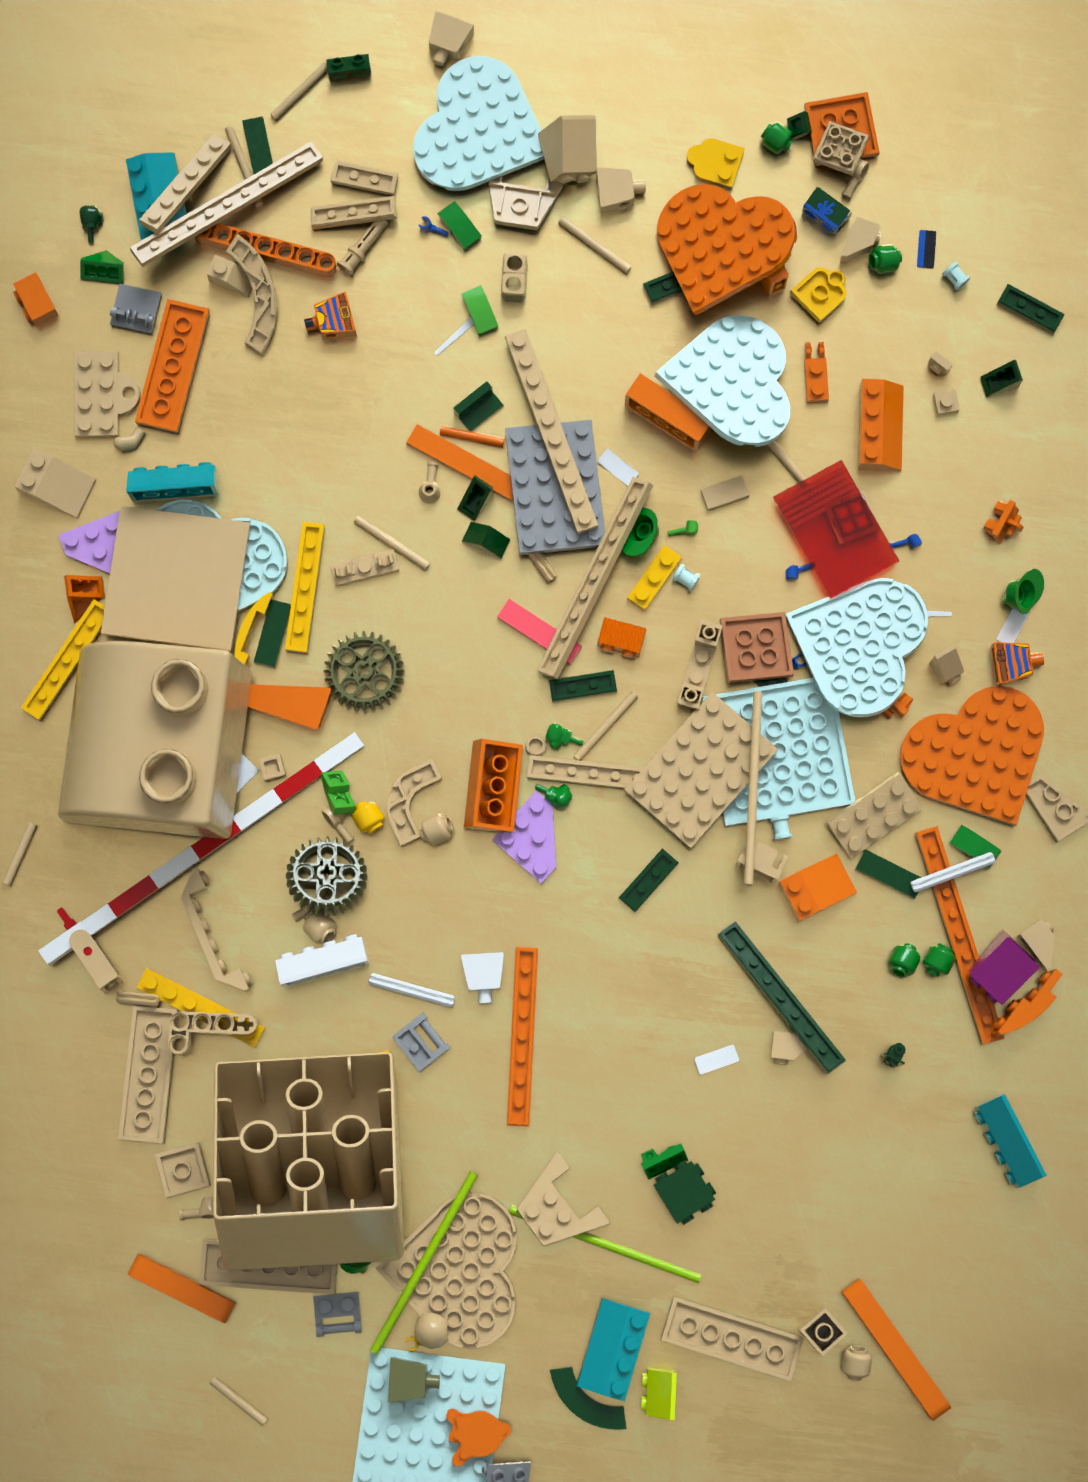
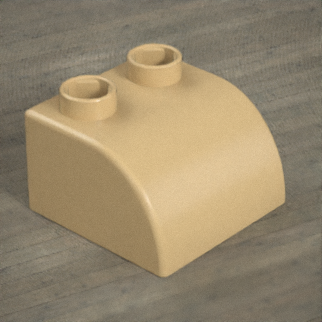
(155, 738)
(307, 1161)

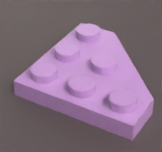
(92, 542)
(533, 838)

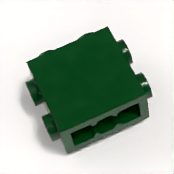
(685, 1191)

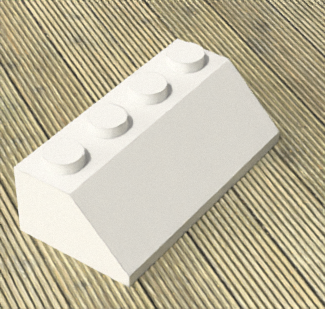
(322, 961)

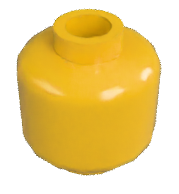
(368, 817)

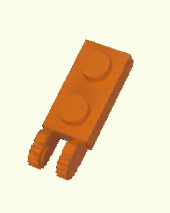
(816, 374)

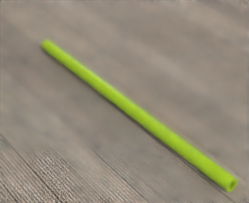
(632, 1254)
(422, 1265)

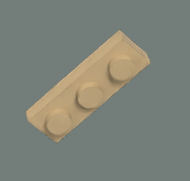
(364, 178)

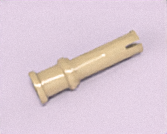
(356, 252)

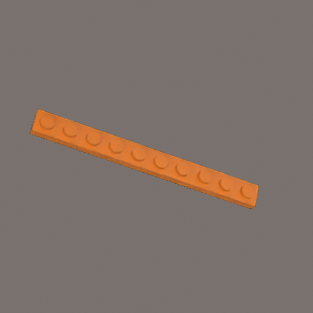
(958, 932)

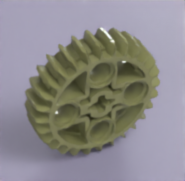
(362, 682)
(322, 867)

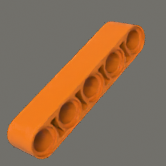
(181, 1288)

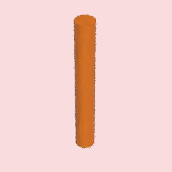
(468, 435)

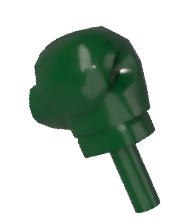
(90, 217)

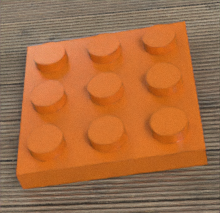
(849, 111)

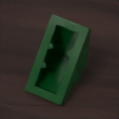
(1002, 379)
(475, 498)
(486, 539)

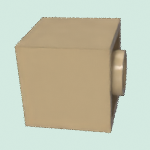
(822, 1331)

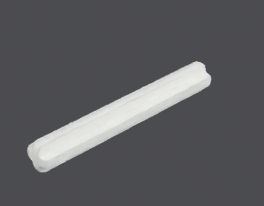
(952, 872)
(411, 990)

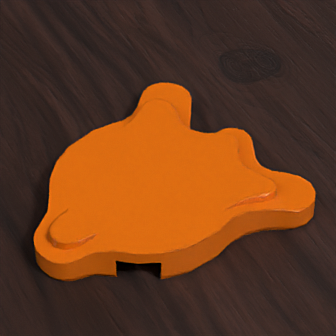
(477, 1434)

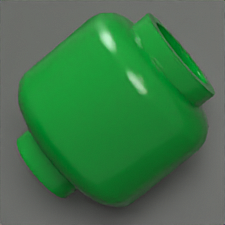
(777, 137)
(885, 259)
(904, 960)
(939, 960)

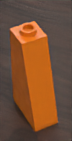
(291, 704)

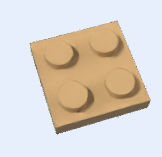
(182, 1170)

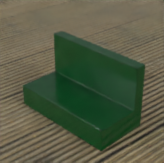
(477, 407)

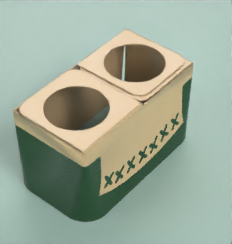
(519, 295)

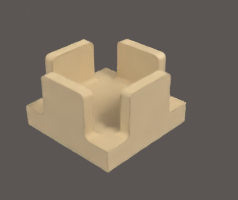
(763, 862)

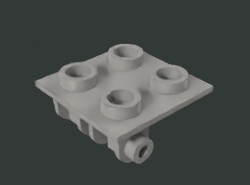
(135, 308)
(507, 1472)

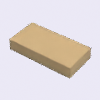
(724, 492)

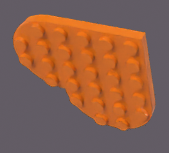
(723, 243)
(979, 756)

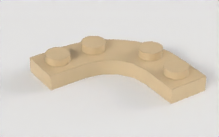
(401, 795)

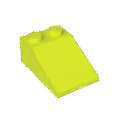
(660, 1393)

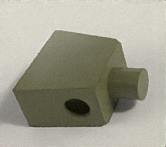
(409, 1380)

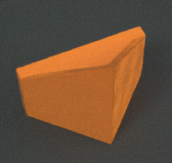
(81, 592)

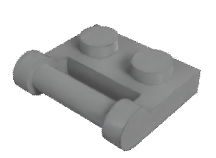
(415, 1047)
(337, 1306)

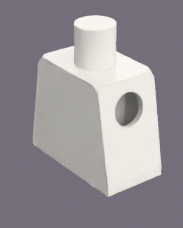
(483, 973)

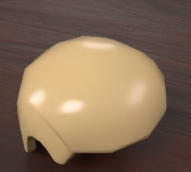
(431, 1330)

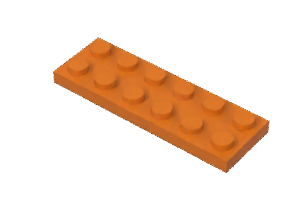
(172, 366)

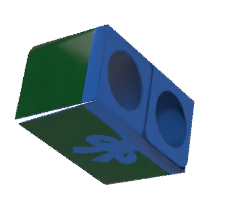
(826, 211)

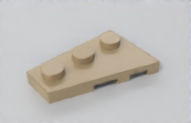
(1055, 808)

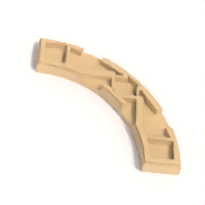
(263, 293)

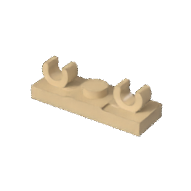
(364, 567)

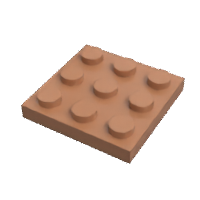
(756, 647)

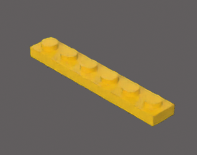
(304, 587)
(64, 662)
(192, 1002)

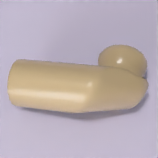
(129, 442)

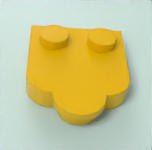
(716, 162)
(820, 292)

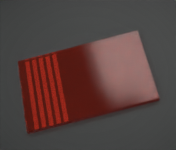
(836, 529)

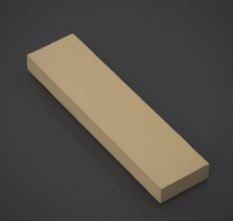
(353, 212)

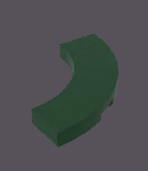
(582, 1405)

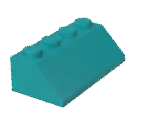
(148, 178)
(172, 482)
(1010, 1141)
(613, 1349)

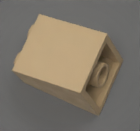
(570, 148)

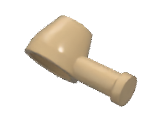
(860, 173)
(430, 482)
(335, 822)
(204, 1212)

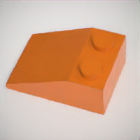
(817, 887)

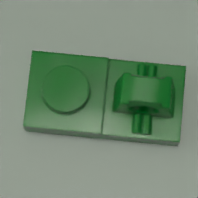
(658, 1164)

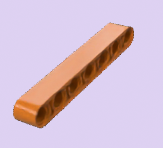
(276, 247)
(896, 1349)

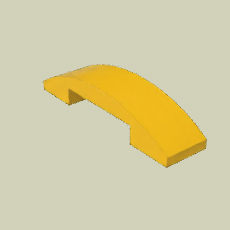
(260, 608)

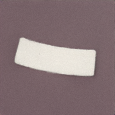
(617, 466)
(716, 1059)

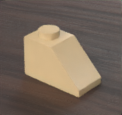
(861, 239)
(229, 275)
(947, 665)
(1039, 942)
(785, 1047)

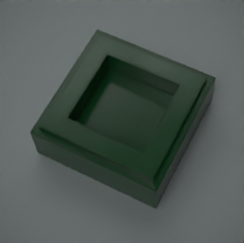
(799, 125)

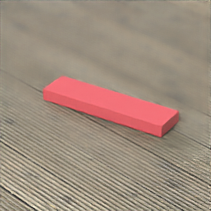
(531, 626)

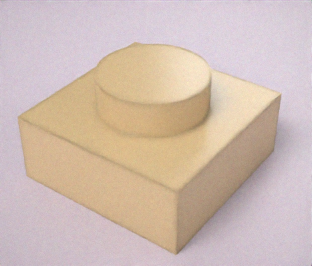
(939, 364)
(946, 402)
(272, 767)

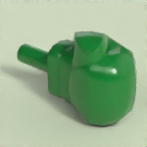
(559, 736)
(558, 797)

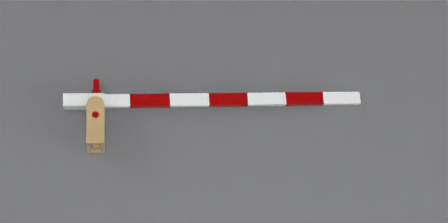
(79, 935)

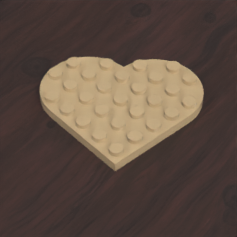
(466, 1272)

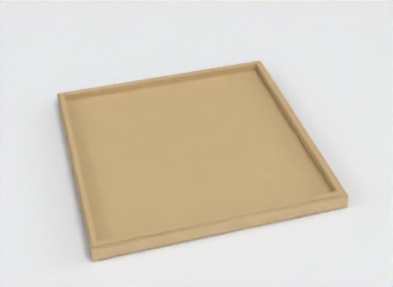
(175, 578)

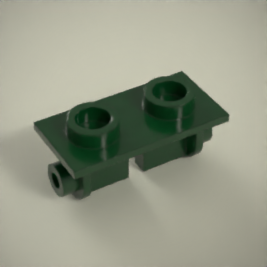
(339, 67)
(894, 1055)

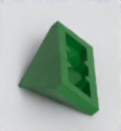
(102, 267)

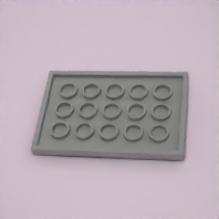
(539, 505)

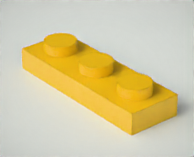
(654, 577)

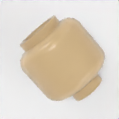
(436, 829)
(319, 928)
(856, 1362)

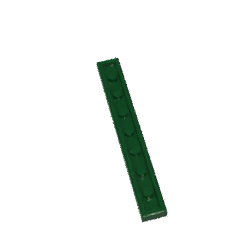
(781, 998)

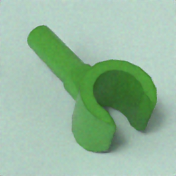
(691, 529)

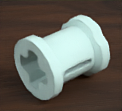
(956, 276)
(686, 577)
(781, 827)

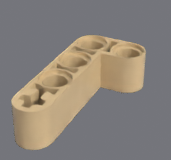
(212, 1028)

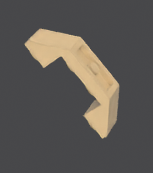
(699, 664)

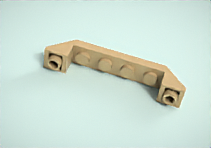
(196, 885)

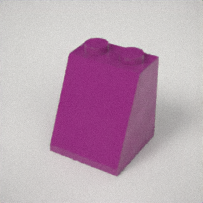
(1002, 968)

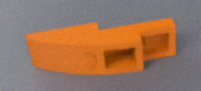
(1025, 1011)

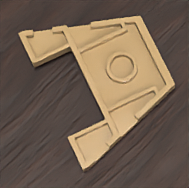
(522, 205)
(549, 1213)

